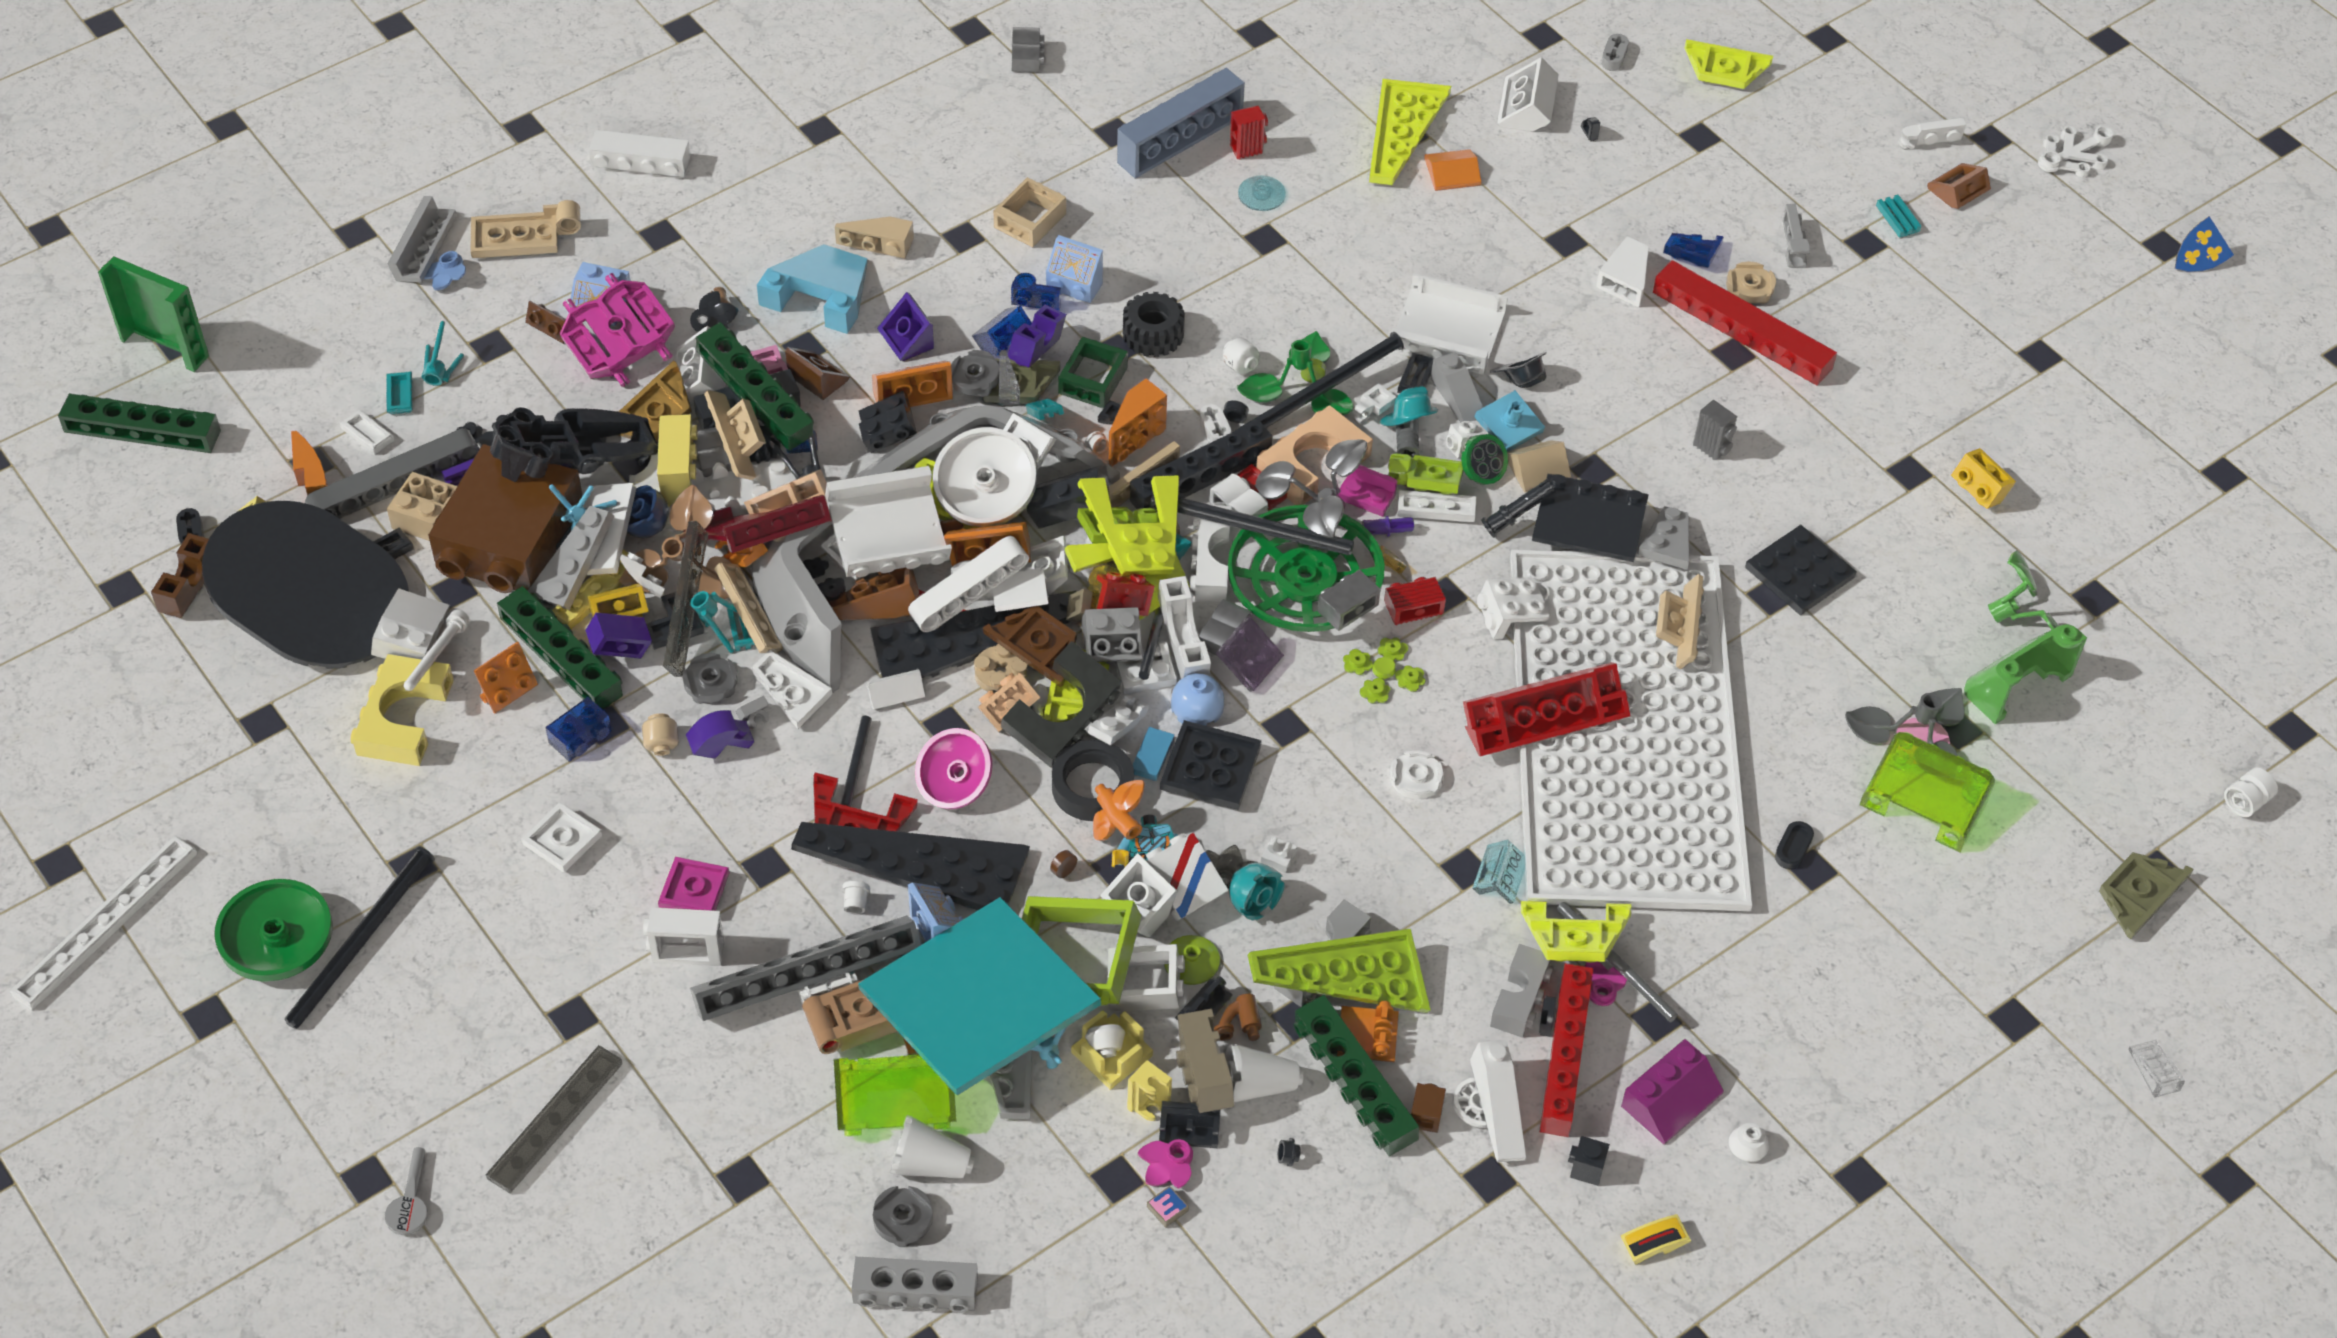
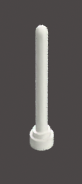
(455, 624)

